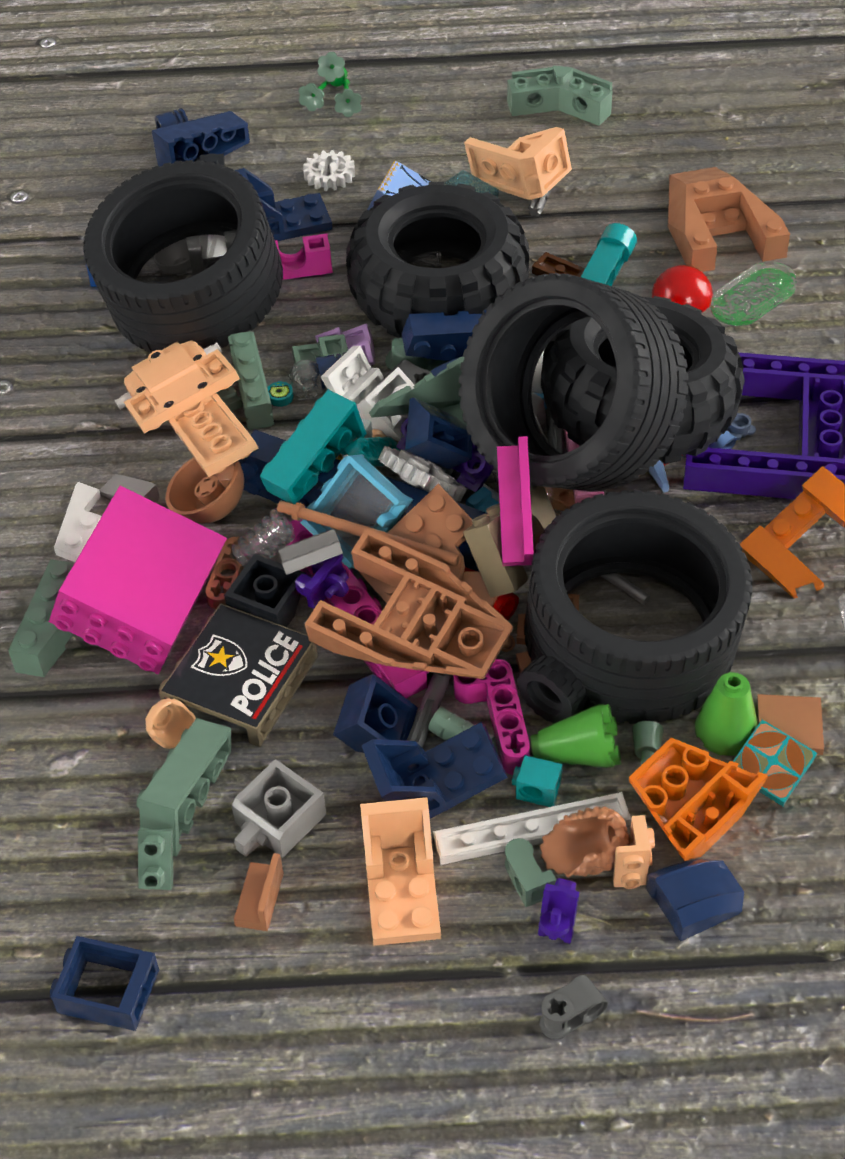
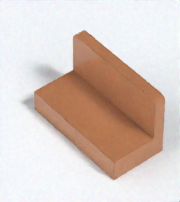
(259, 894)

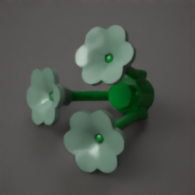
(335, 74)

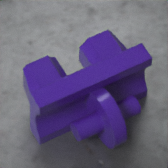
(328, 581)
(559, 910)

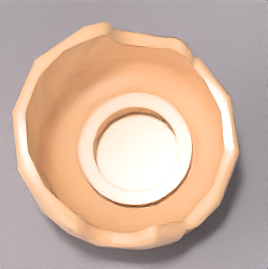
(168, 721)

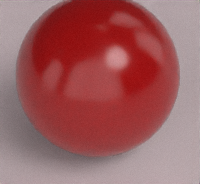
(684, 286)

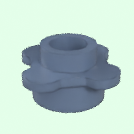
(741, 426)

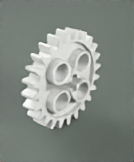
(420, 472)

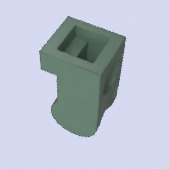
(525, 871)

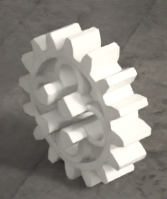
(341, 170)

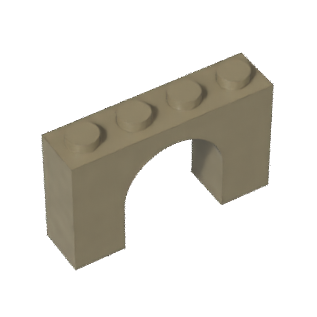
(486, 545)

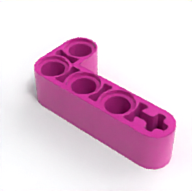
(504, 709)

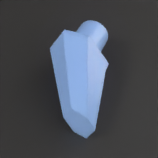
(659, 475)

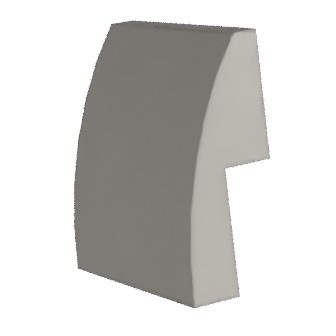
(310, 551)

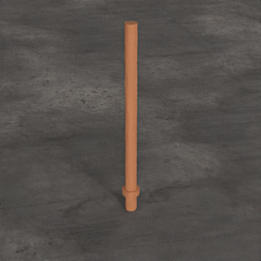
(299, 512)

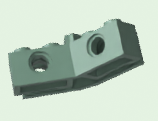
(560, 90)

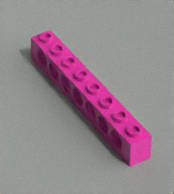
(360, 604)

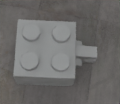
(276, 810)

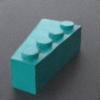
(313, 447)

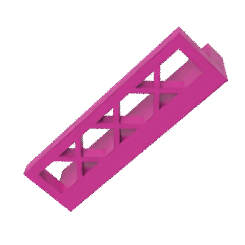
(515, 504)

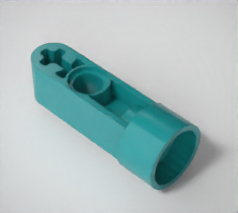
(611, 253)

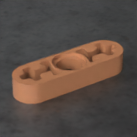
(216, 580)

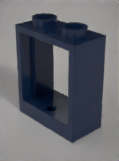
(133, 1003)

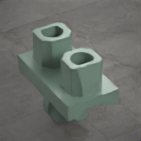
(155, 859)

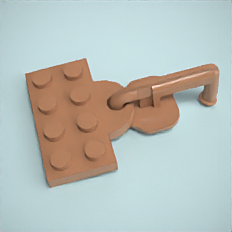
(440, 524)

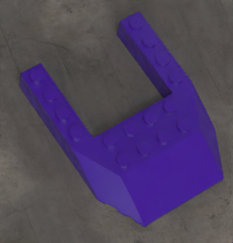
(821, 397)

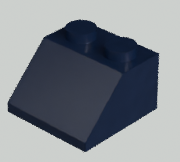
(373, 712)

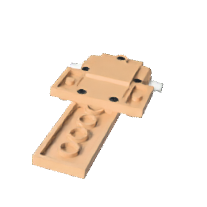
(182, 389)

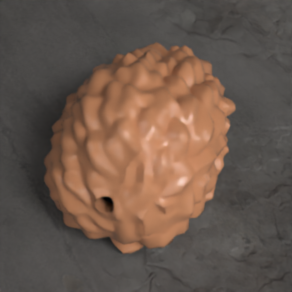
(584, 842)

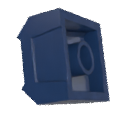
(696, 895)

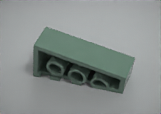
(37, 640)
(184, 779)

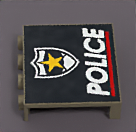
(241, 670)

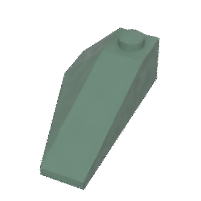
(436, 391)

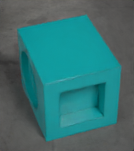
(537, 781)

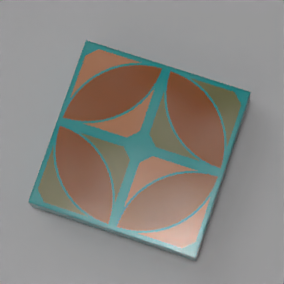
(777, 756)

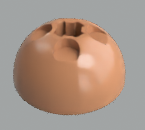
(205, 497)

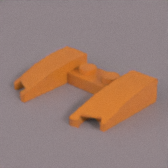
(769, 545)

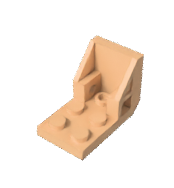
(524, 168)
(400, 871)

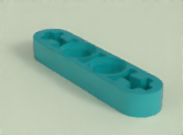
(370, 448)

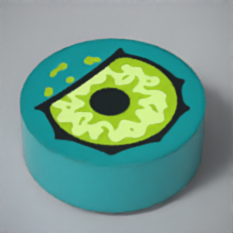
(280, 393)

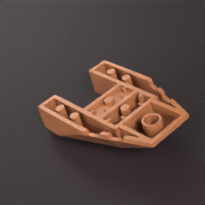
(715, 204)
(427, 623)

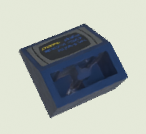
(437, 435)

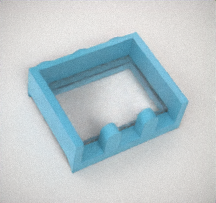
(360, 496)

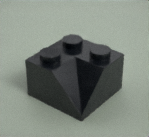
(265, 591)

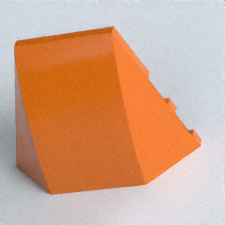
(694, 795)

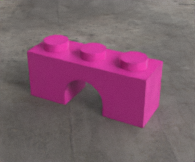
(310, 260)

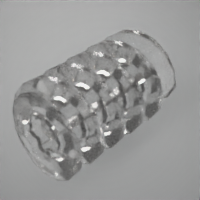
(265, 538)

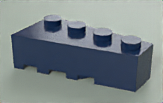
(202, 136)
(438, 335)

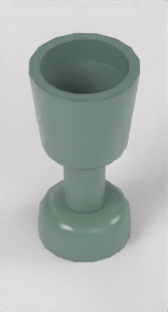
(647, 739)

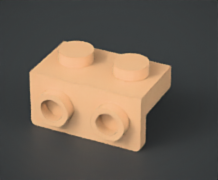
(634, 860)

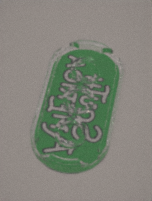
(753, 294)

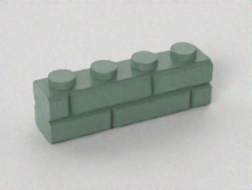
(252, 382)

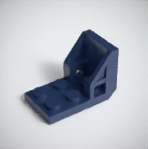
(291, 216)
(442, 774)

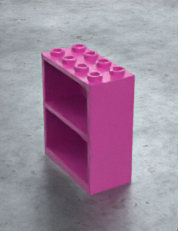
(137, 580)

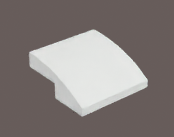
(352, 375)

